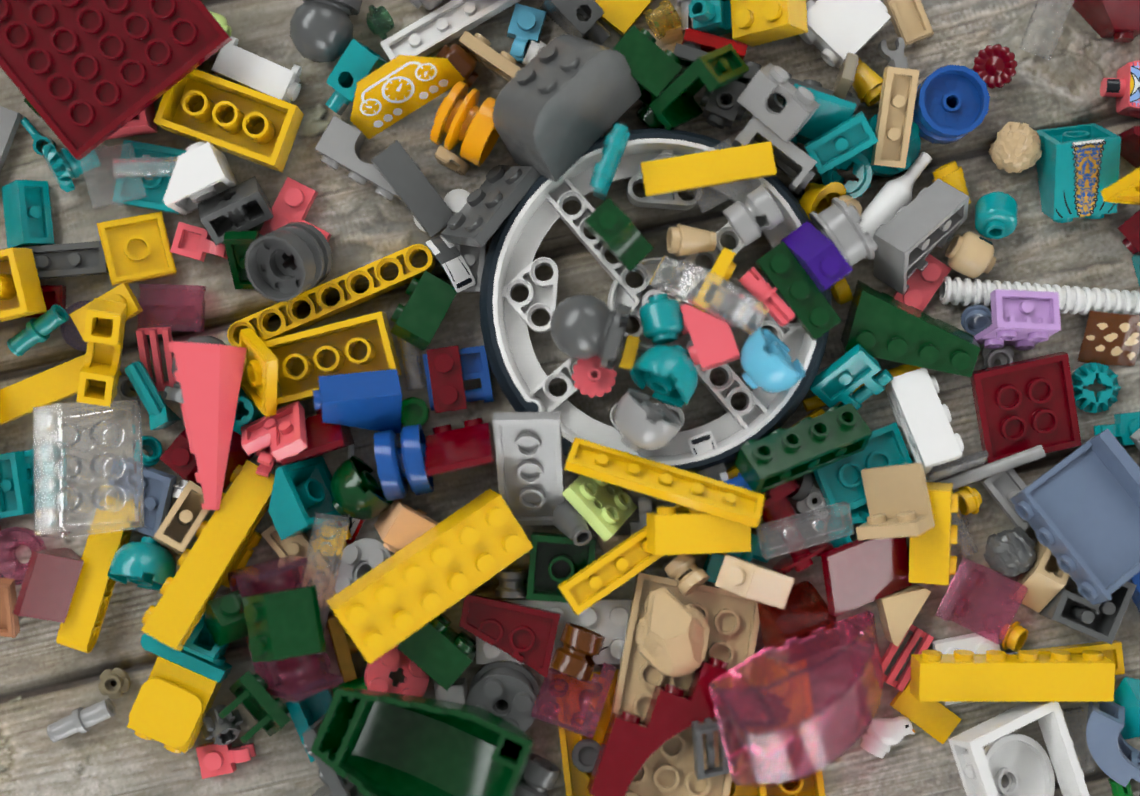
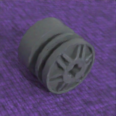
(288, 261)

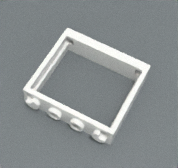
(974, 765)

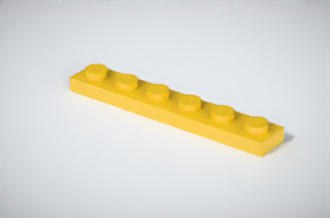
(665, 482)

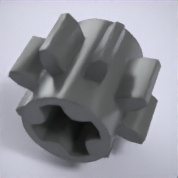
(221, 730)

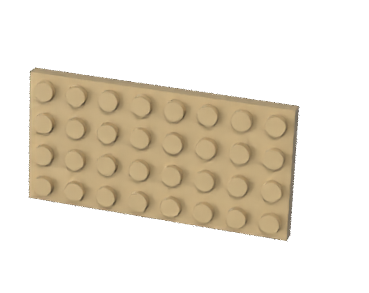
(731, 638)

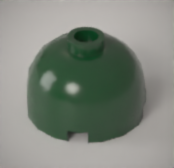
(357, 490)

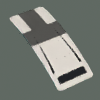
(452, 263)
(702, 443)

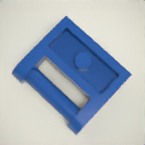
(474, 366)

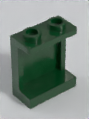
(712, 70)

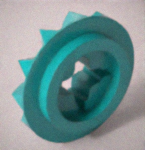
(861, 170)
(1104, 399)

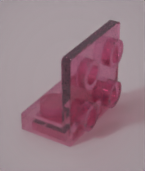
(982, 600)
(572, 701)

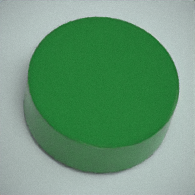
(414, 411)

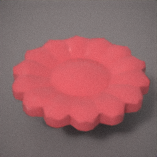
(592, 378)

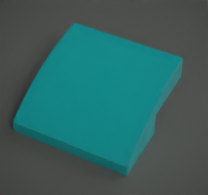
(16, 483)

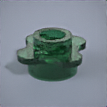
(379, 21)

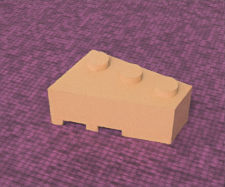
(402, 525)

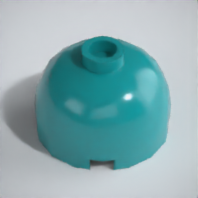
(668, 373)
(142, 564)

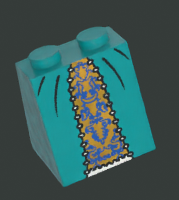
(1074, 170)

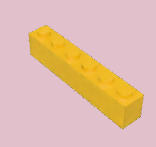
(210, 559)
(1012, 676)

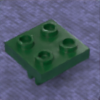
(252, 694)

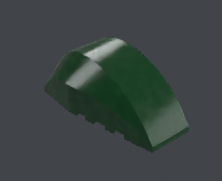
(420, 746)

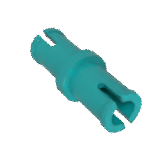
(37, 330)

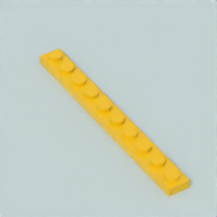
(619, 563)

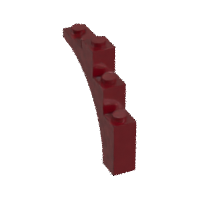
(632, 742)

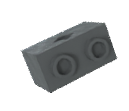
(235, 210)

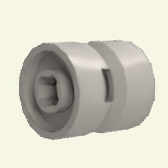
(754, 215)

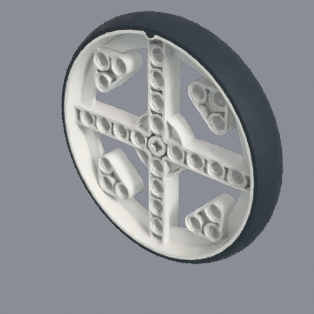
(505, 321)

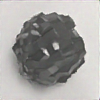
(1010, 552)

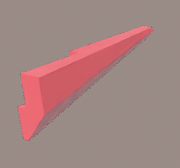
(210, 391)

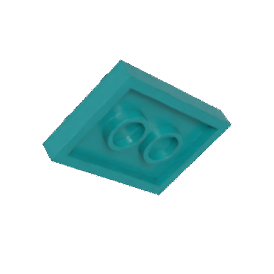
(843, 478)

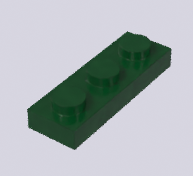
(798, 291)

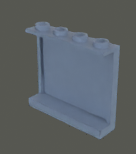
(1089, 515)

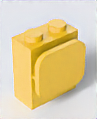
(172, 706)

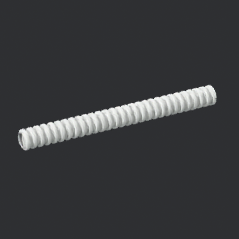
(1070, 299)

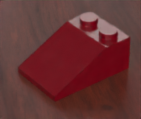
(460, 447)

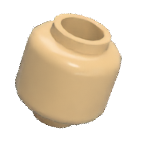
(970, 255)

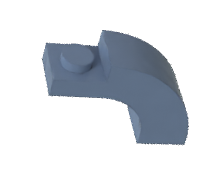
(1108, 746)

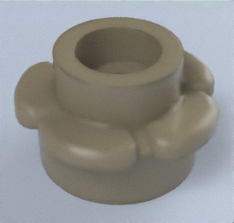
(122, 683)

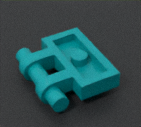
(612, 153)
(846, 375)

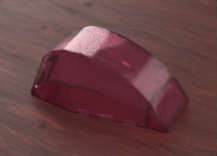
(799, 703)

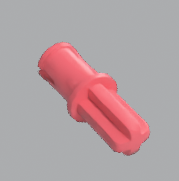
(767, 295)

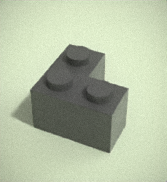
(1094, 620)

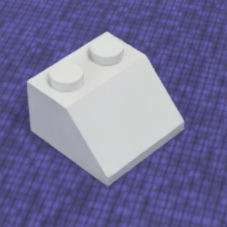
(197, 177)

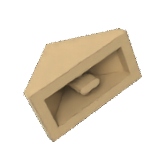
(900, 610)

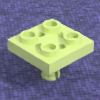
(600, 504)

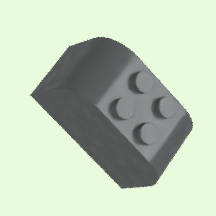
(563, 103)

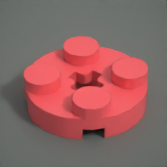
(377, 674)

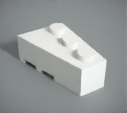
(923, 419)

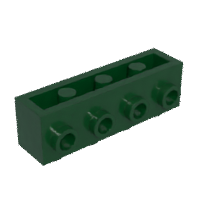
(802, 448)

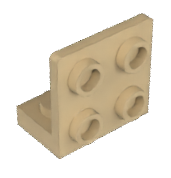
(896, 502)

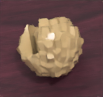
(1016, 147)

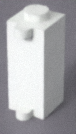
(257, 72)

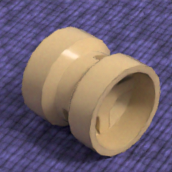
(686, 573)

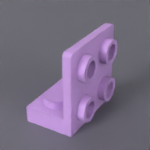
(1021, 319)

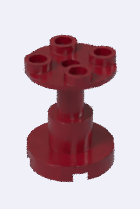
(777, 507)

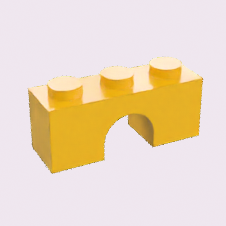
(104, 338)

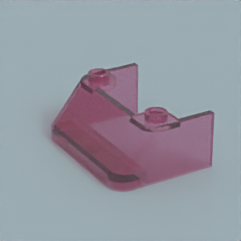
(295, 676)

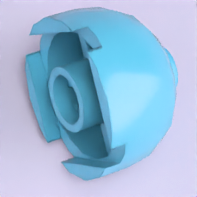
(768, 363)

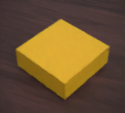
(629, 352)

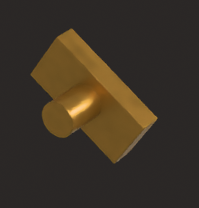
(343, 648)

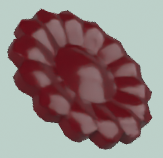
(995, 65)

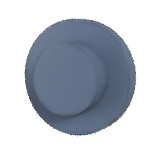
(976, 319)

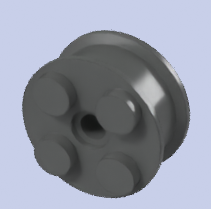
(505, 691)

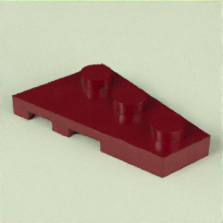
(514, 628)

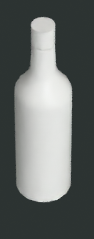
(892, 197)

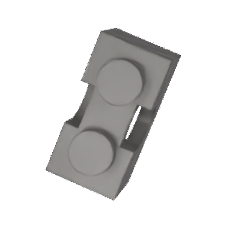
(762, 102)

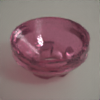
(10, 540)

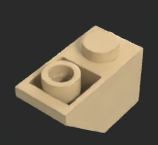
(1042, 580)

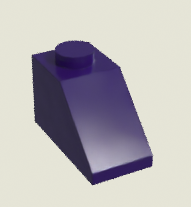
(817, 255)

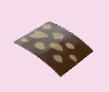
(1111, 339)

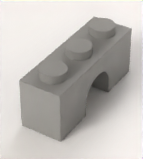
(341, 147)

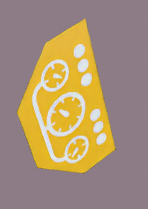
(399, 90)

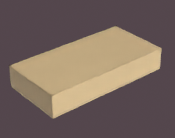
(909, 20)

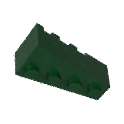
(906, 334)

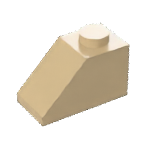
(182, 519)
(754, 581)

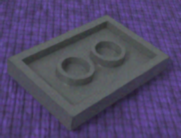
(490, 205)

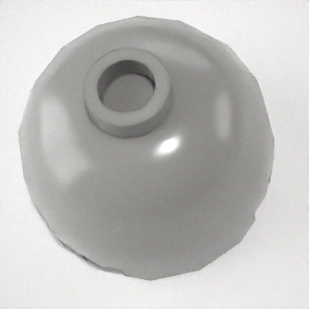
(644, 422)

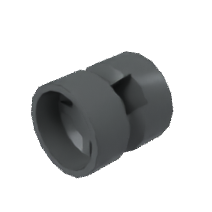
(538, 777)

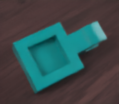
(1123, 428)

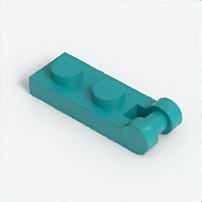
(214, 670)

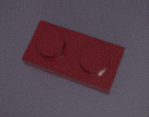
(447, 379)

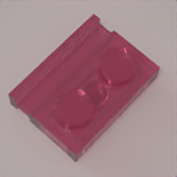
(172, 306)

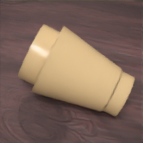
(689, 240)

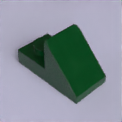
(236, 246)

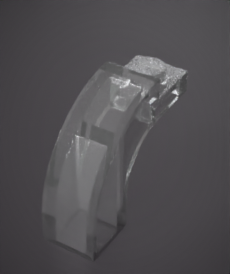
(709, 294)

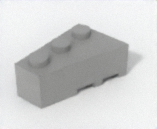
(916, 231)

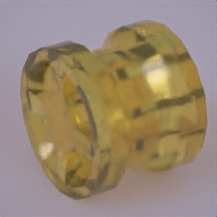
(662, 19)

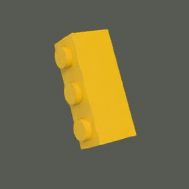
(694, 533)
(931, 551)

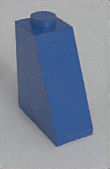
(361, 400)

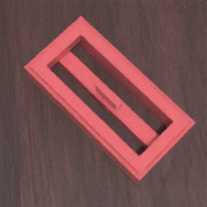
(141, 334)
(904, 678)

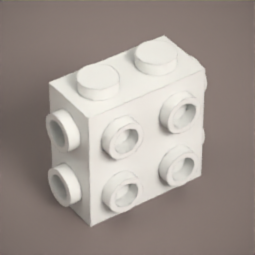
(843, 26)

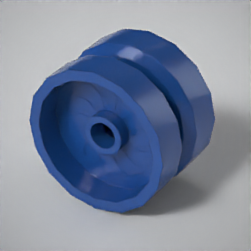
(967, 103)
(402, 462)

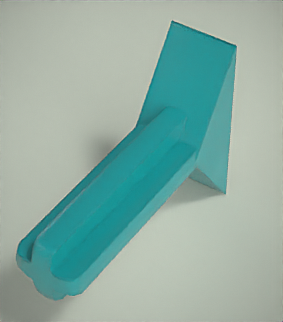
(159, 413)

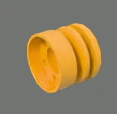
(464, 121)

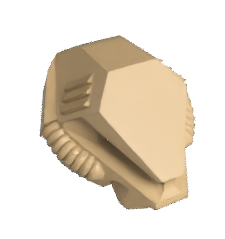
(672, 634)

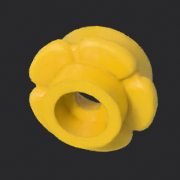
(969, 500)
(1015, 637)

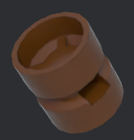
(577, 651)

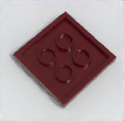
(1026, 406)

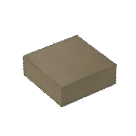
(846, 75)

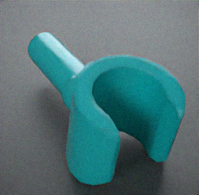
(36, 136)

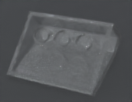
(87, 469)

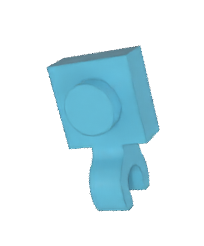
(524, 26)

